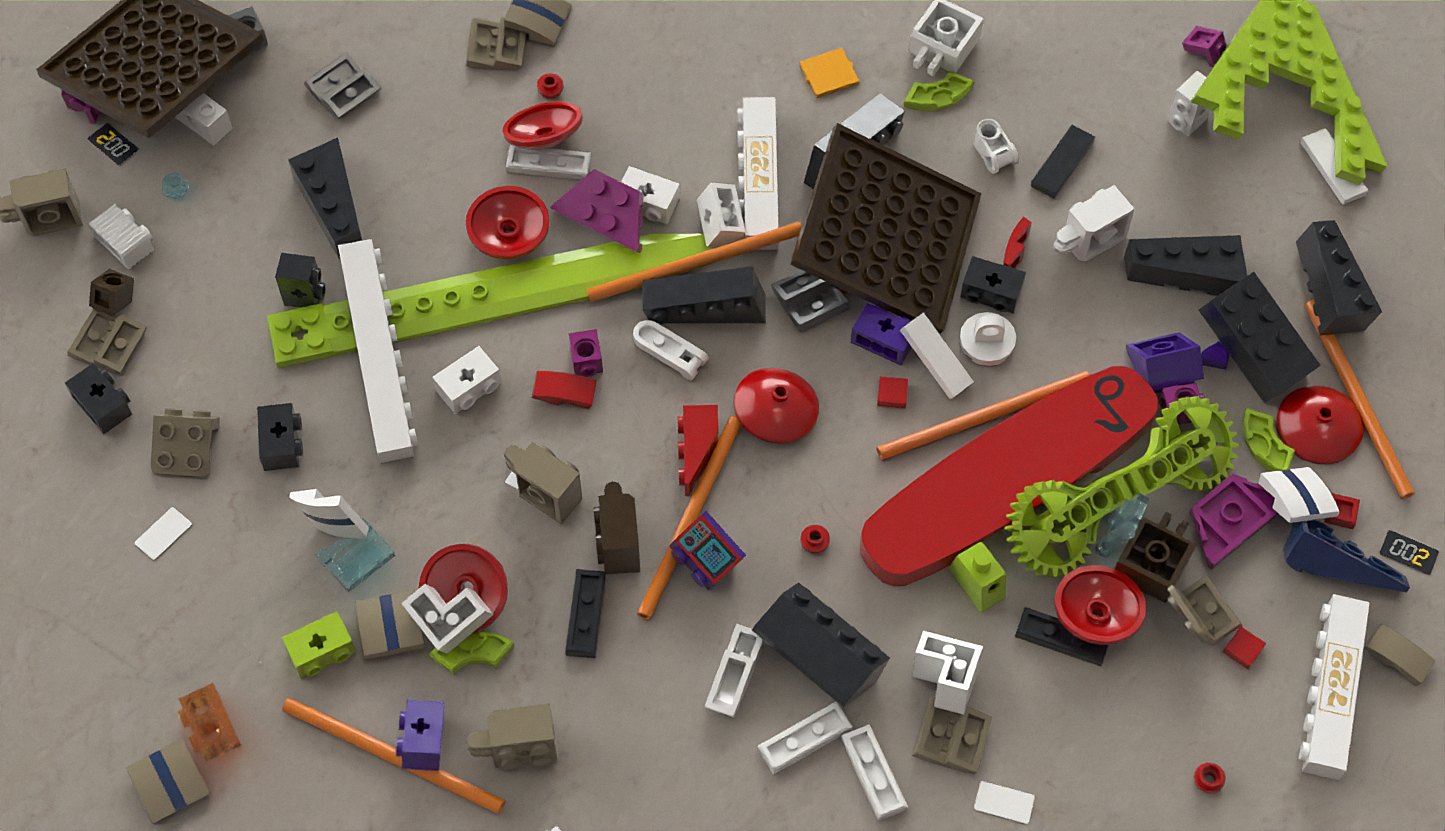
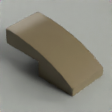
(1398, 651)

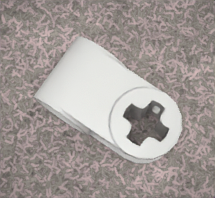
(995, 150)

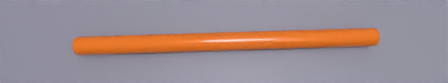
(695, 261)
(1362, 404)
(974, 418)
(690, 515)
(388, 753)

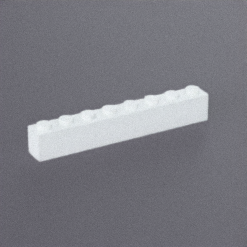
(376, 351)

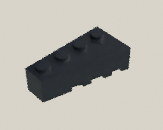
(326, 189)
(1187, 262)
(1336, 281)
(706, 298)

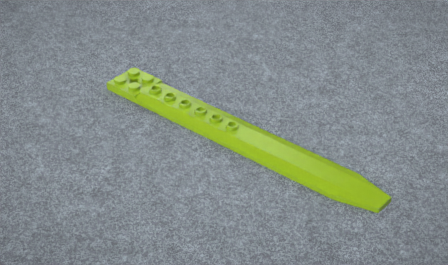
(477, 296)

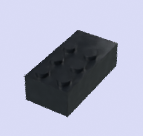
(1259, 337)

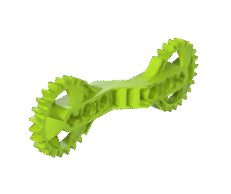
(1121, 485)

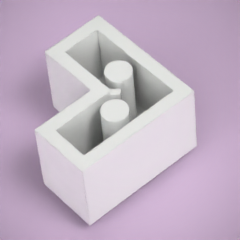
(447, 623)
(951, 665)

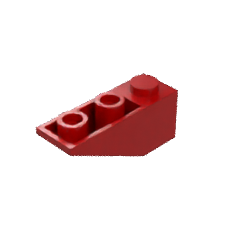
(700, 438)

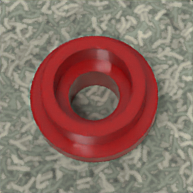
(550, 91)
(815, 546)
(1213, 770)

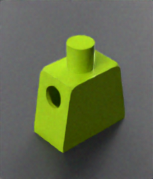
(976, 573)

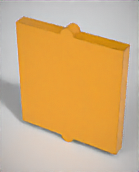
(829, 72)

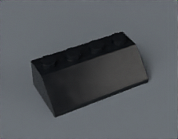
(821, 644)

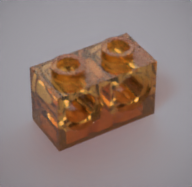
(213, 720)

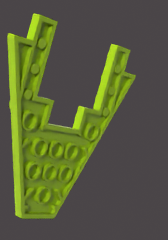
(1293, 44)

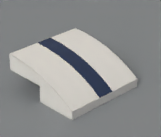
(1299, 494)
(330, 514)

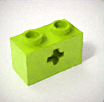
(329, 633)

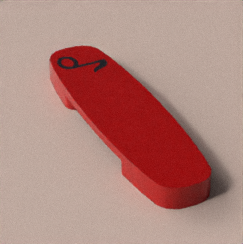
(972, 488)

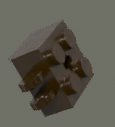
(616, 531)
(1156, 556)

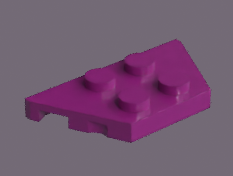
(605, 208)
(1230, 516)

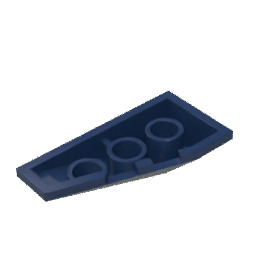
(1320, 553)

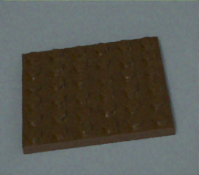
(150, 59)
(886, 228)

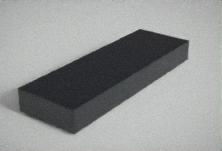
(1062, 161)
(585, 613)
(1050, 633)

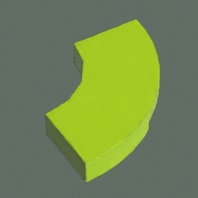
(938, 94)
(1264, 443)
(475, 649)

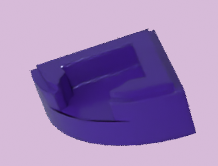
(1215, 356)

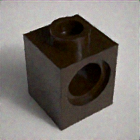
(111, 292)

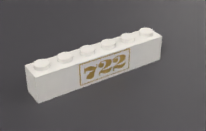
(759, 166)
(1335, 687)

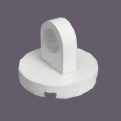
(987, 338)

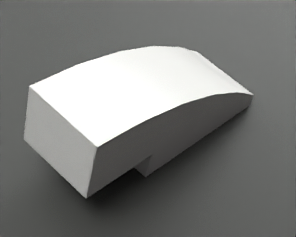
(735, 671)

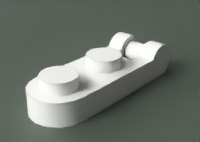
(669, 348)

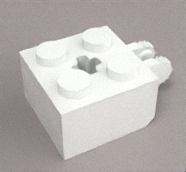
(944, 36)
(1095, 225)

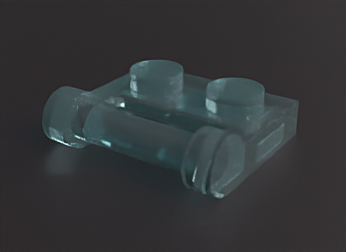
(1123, 524)
(359, 561)

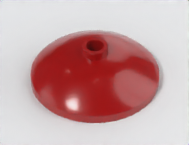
(543, 125)
(503, 211)
(772, 416)
(1316, 437)
(464, 562)
(1102, 593)

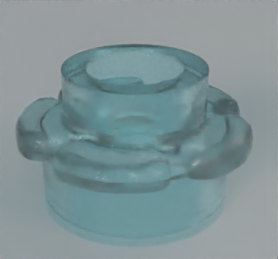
(172, 180)

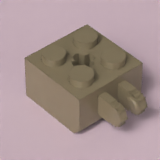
(42, 203)
(545, 480)
(517, 737)

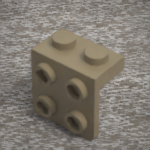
(182, 442)
(1206, 610)

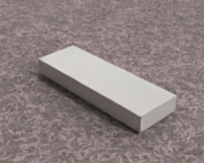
(1321, 150)
(548, 162)
(936, 355)
(804, 737)
(874, 772)

